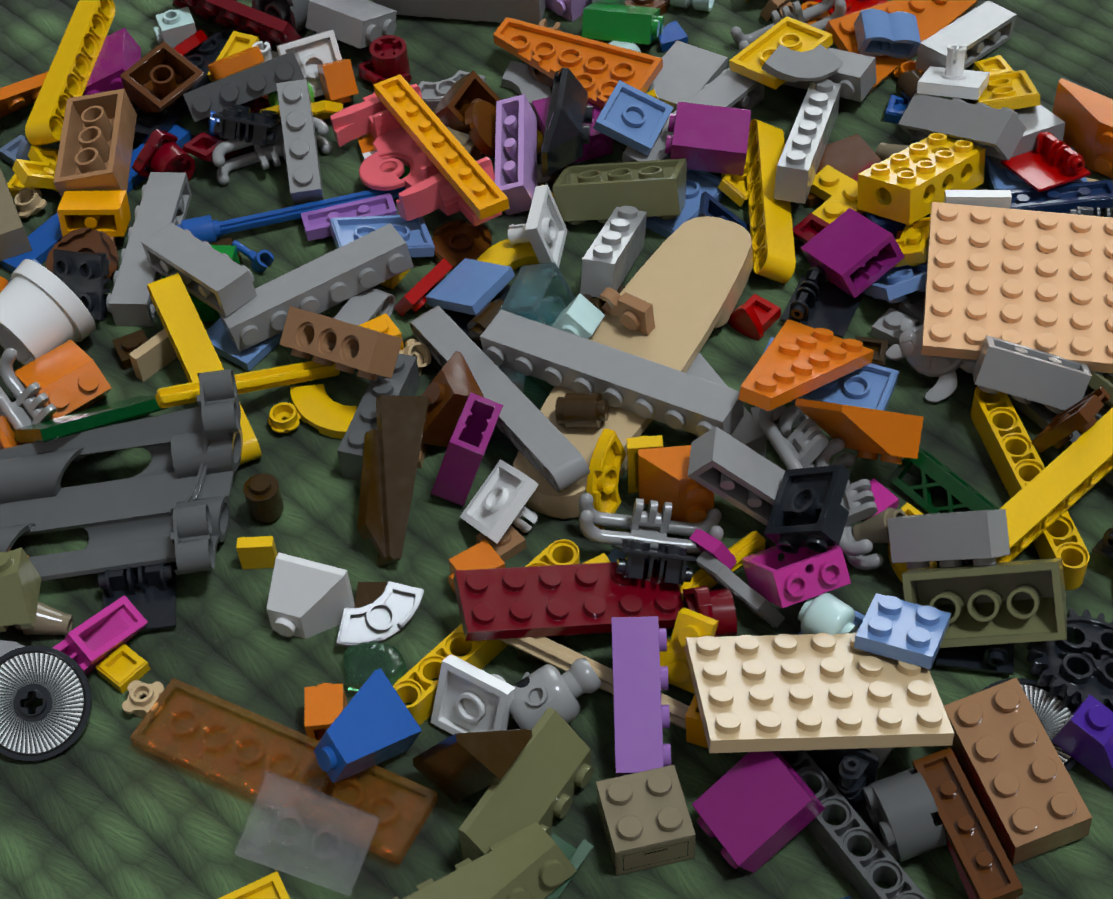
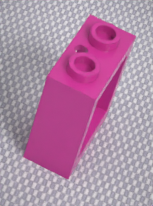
(797, 575)

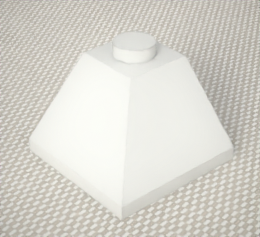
(307, 596)

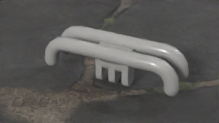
(798, 14)
(261, 153)
(27, 407)
(796, 448)
(859, 503)
(644, 525)

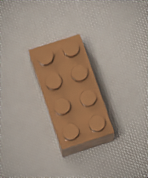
(96, 143)
(1017, 772)

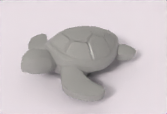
(932, 366)

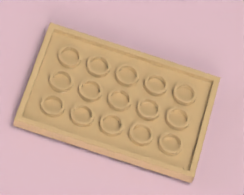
(810, 695)

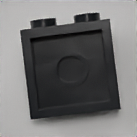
(809, 509)

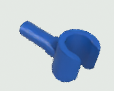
(256, 264)

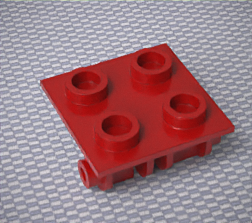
(1049, 164)

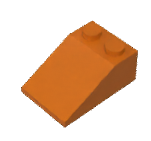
(1087, 124)
(868, 429)

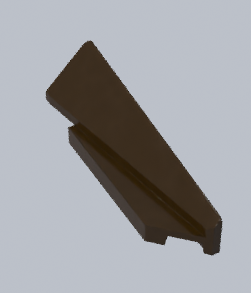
(390, 473)

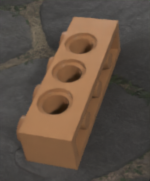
(340, 342)

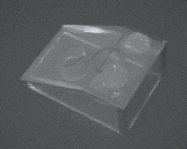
(306, 833)

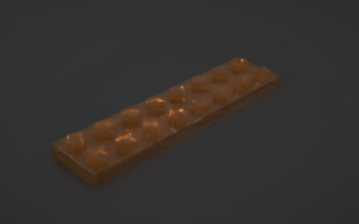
(239, 745)

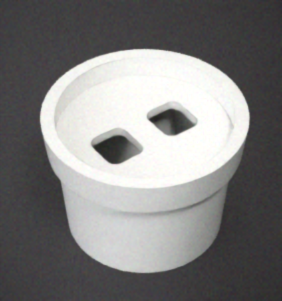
(40, 313)

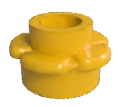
(284, 417)

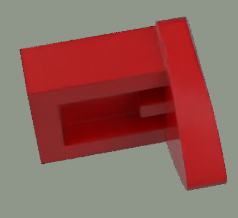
(754, 317)

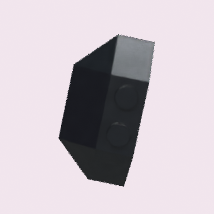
(566, 123)

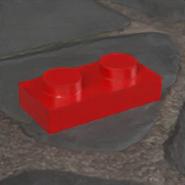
(416, 296)

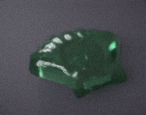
(366, 658)

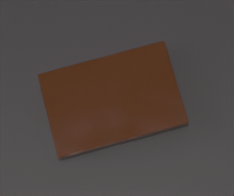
(847, 157)

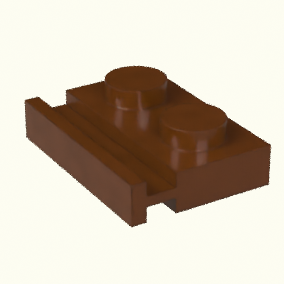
(1076, 417)

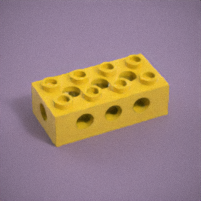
(917, 176)

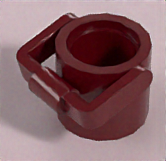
(387, 60)
(163, 155)
(713, 604)

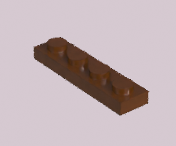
(968, 828)

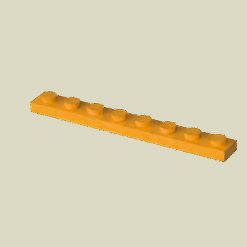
(441, 147)

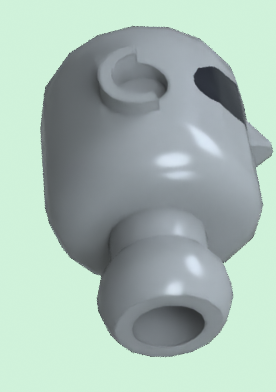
(551, 689)

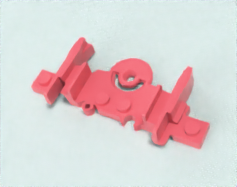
(393, 149)

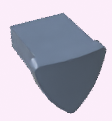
(15, 149)

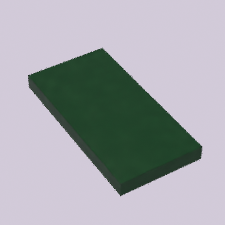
(87, 420)

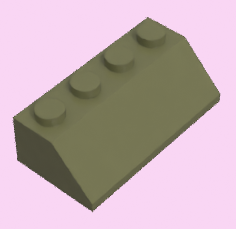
(597, 189)
(994, 601)
(533, 789)

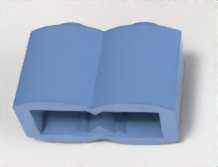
(887, 33)

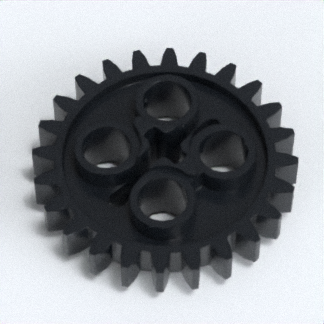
(1078, 664)

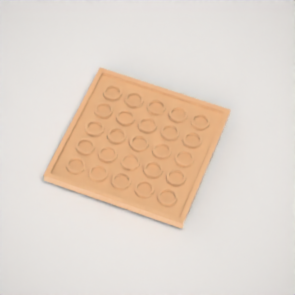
(1019, 280)

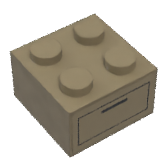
(645, 820)

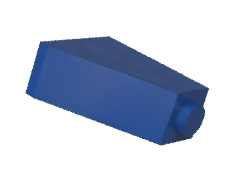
(367, 730)

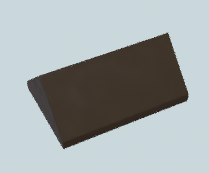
(471, 760)

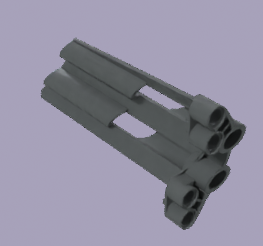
(162, 515)

